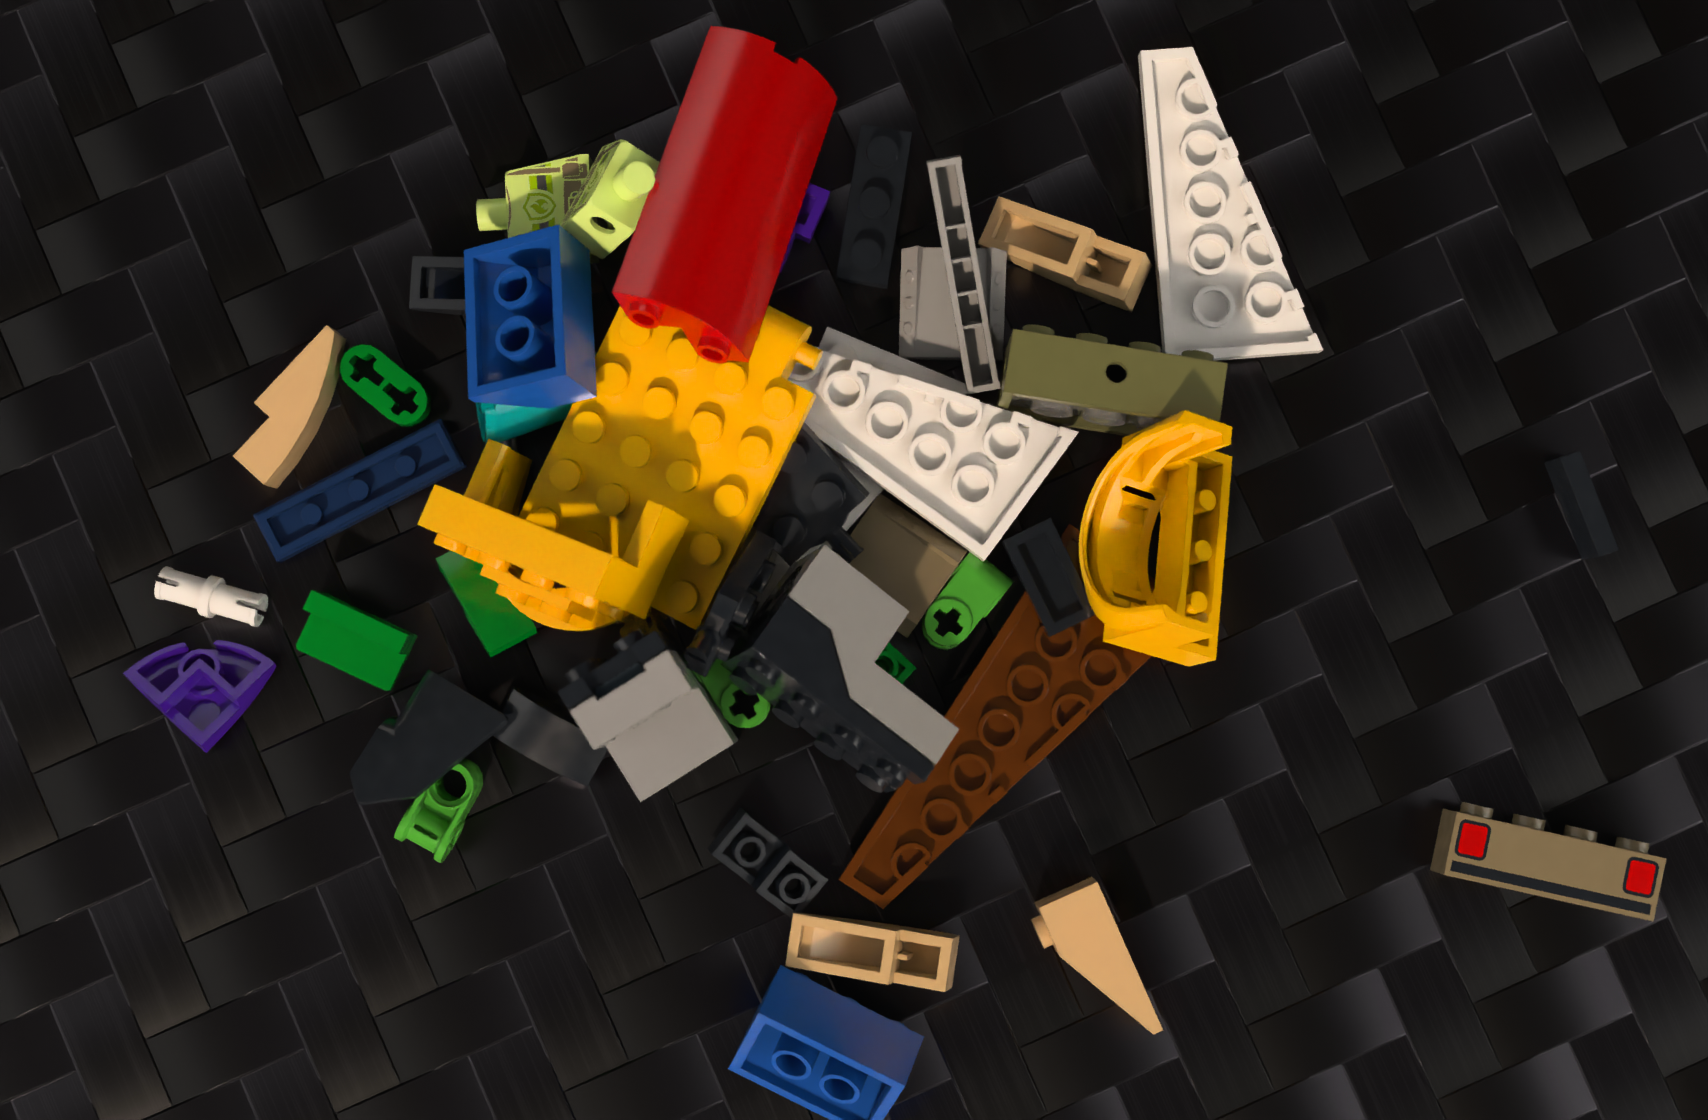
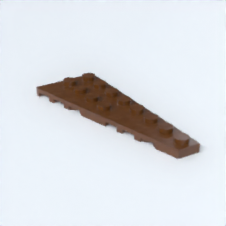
(1009, 717)

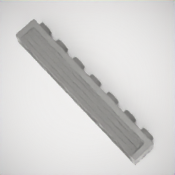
(963, 274)

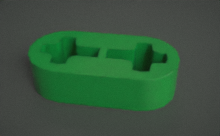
(378, 395)

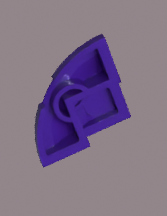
(202, 687)

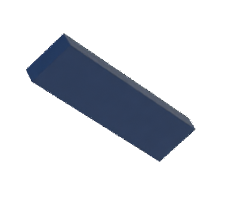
(360, 490)

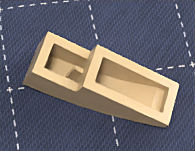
(1067, 253)
(295, 409)
(872, 951)

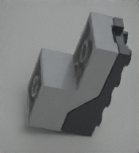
(815, 663)
(647, 711)

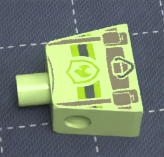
(613, 191)
(535, 197)

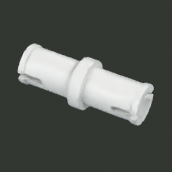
(211, 596)

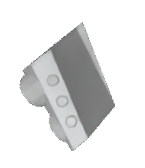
(926, 310)

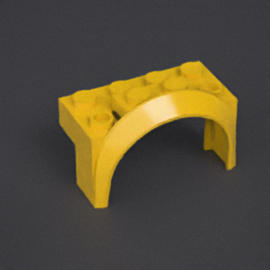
(1191, 492)
(532, 558)

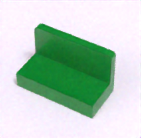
(354, 640)

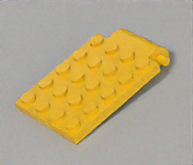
(680, 436)

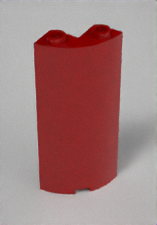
(726, 195)

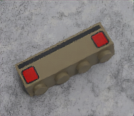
(1548, 864)

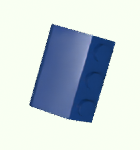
(530, 320)
(826, 1050)

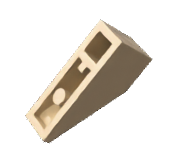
(1090, 942)

